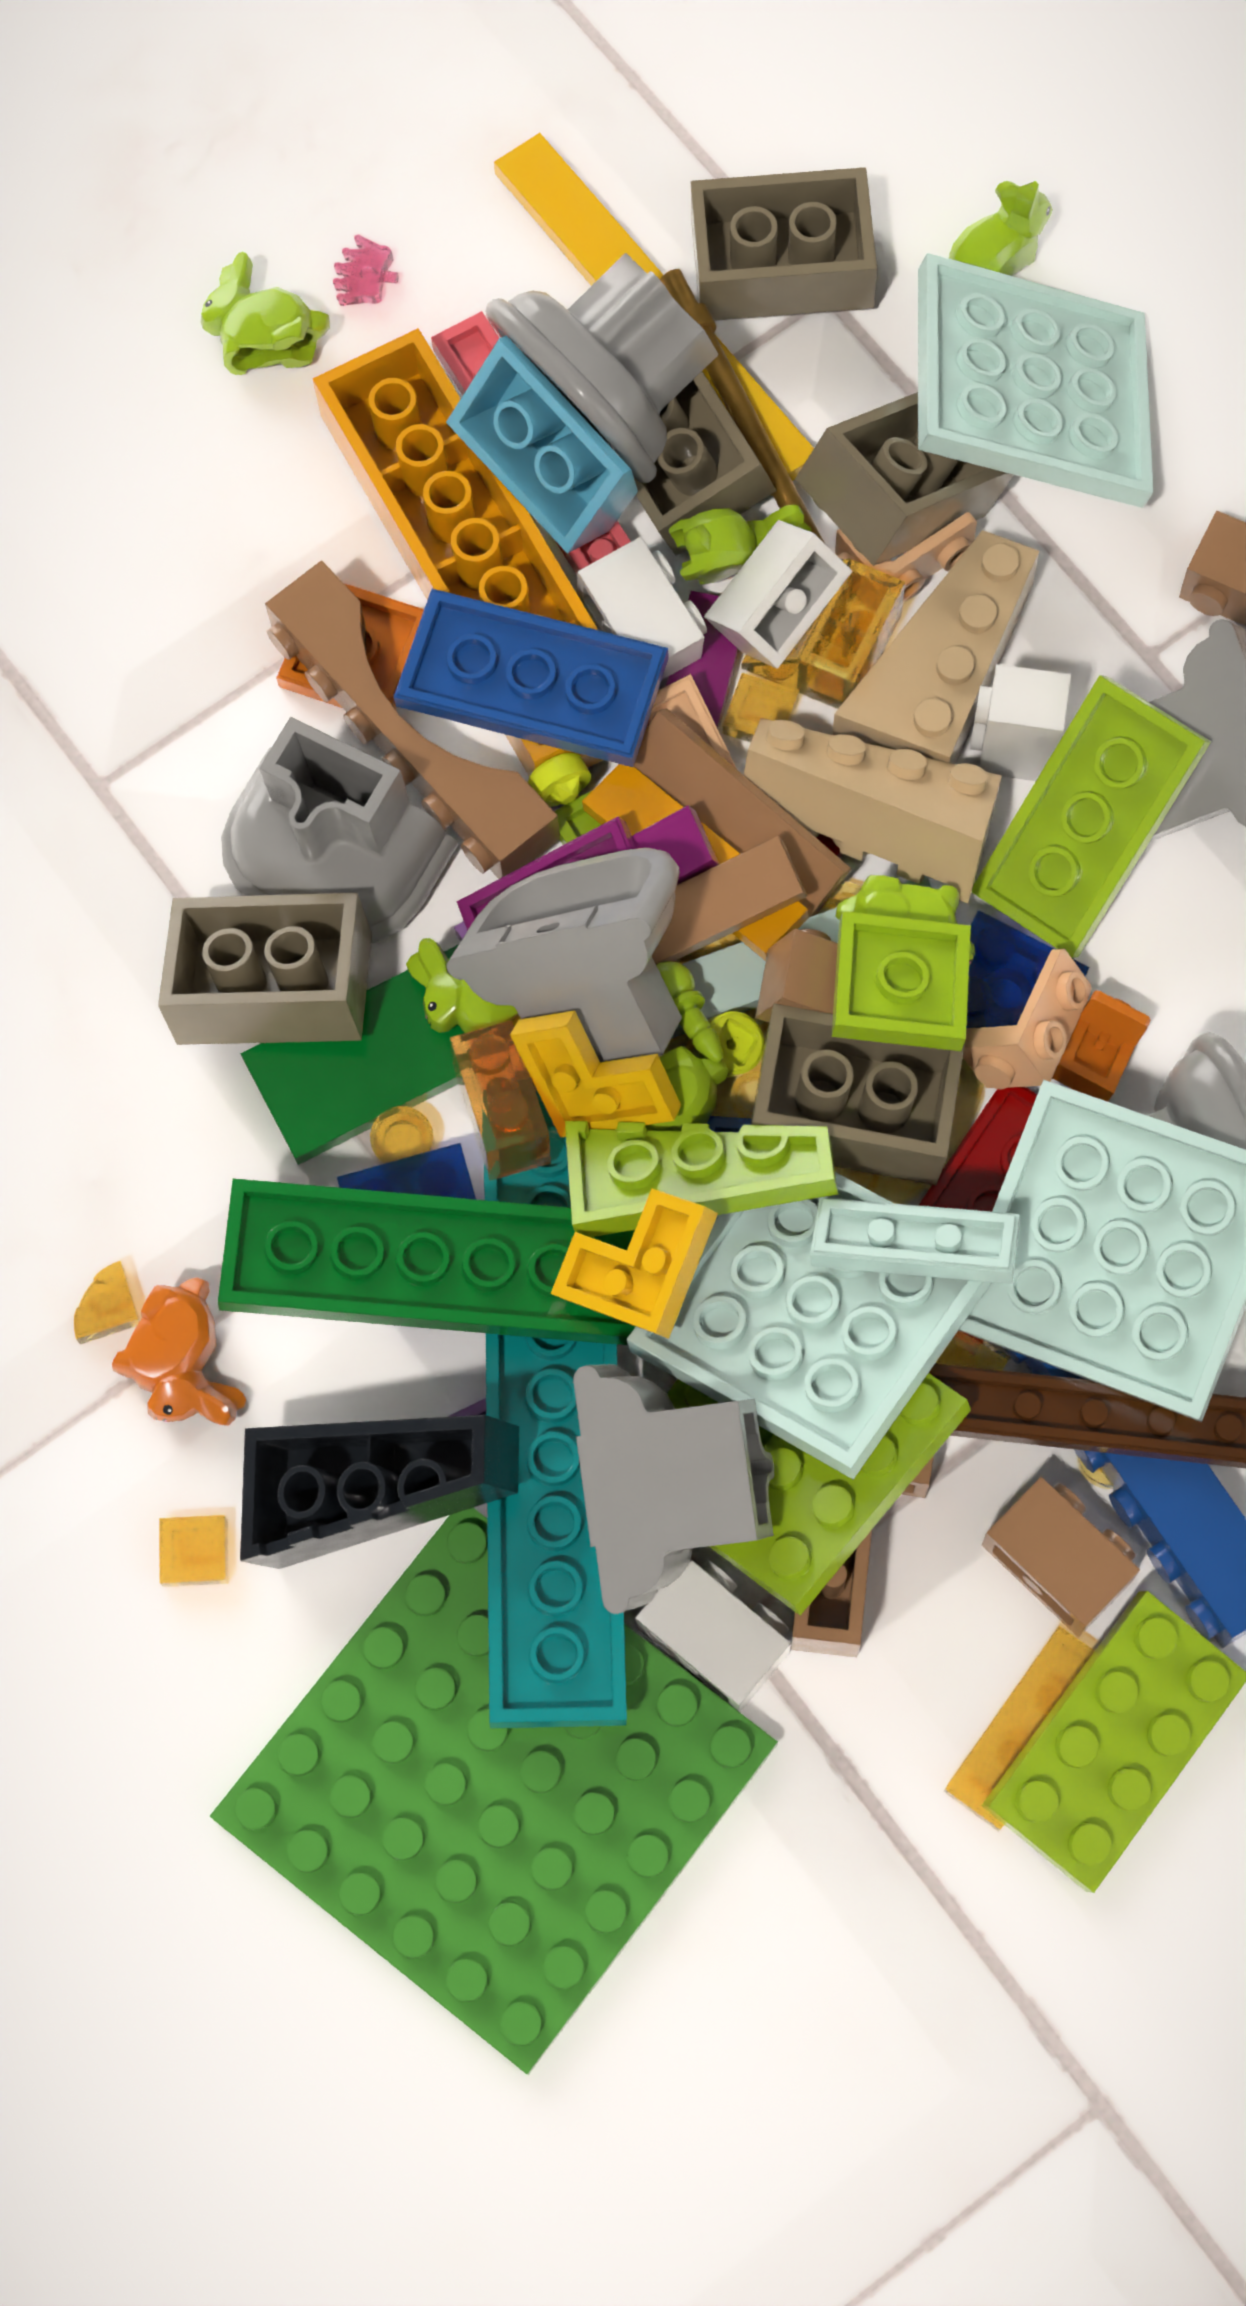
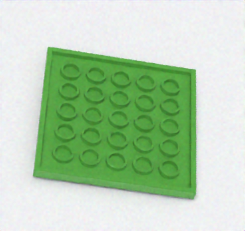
(476, 1853)

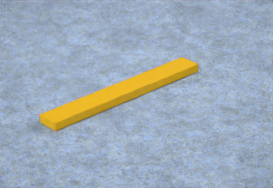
(596, 241)

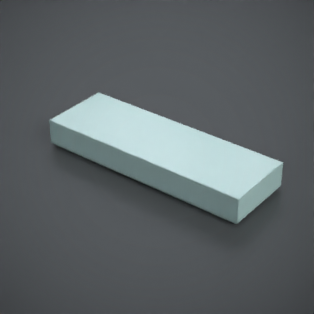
(915, 1240)

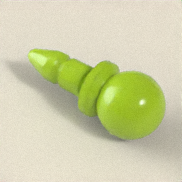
(689, 1004)

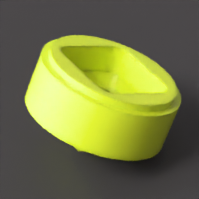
(560, 779)
(740, 1041)

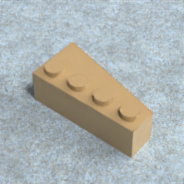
(931, 674)
(878, 800)

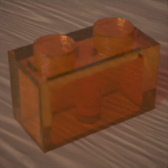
(500, 1101)

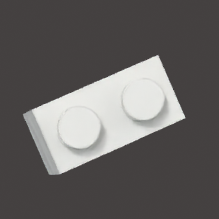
(778, 593)
(635, 598)
(1020, 720)
(716, 1633)

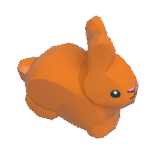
(169, 1356)

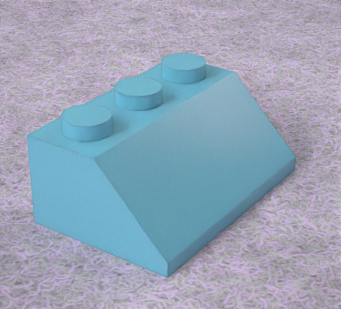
(542, 449)

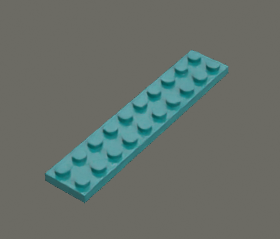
(550, 1637)

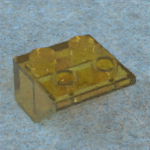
(842, 639)

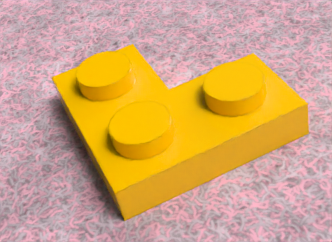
(582, 1087)
(651, 1276)

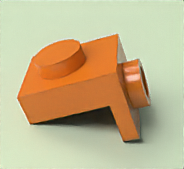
(1101, 1046)

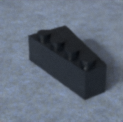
(358, 1481)

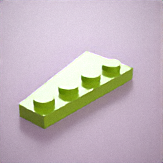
(719, 1170)

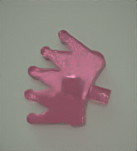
(364, 273)

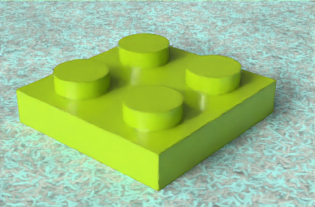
(901, 981)

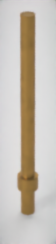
(737, 400)

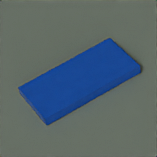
(531, 677)

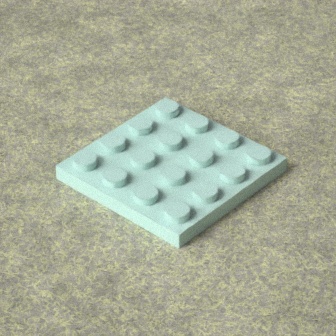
(1033, 381)
(1121, 1251)
(814, 1346)

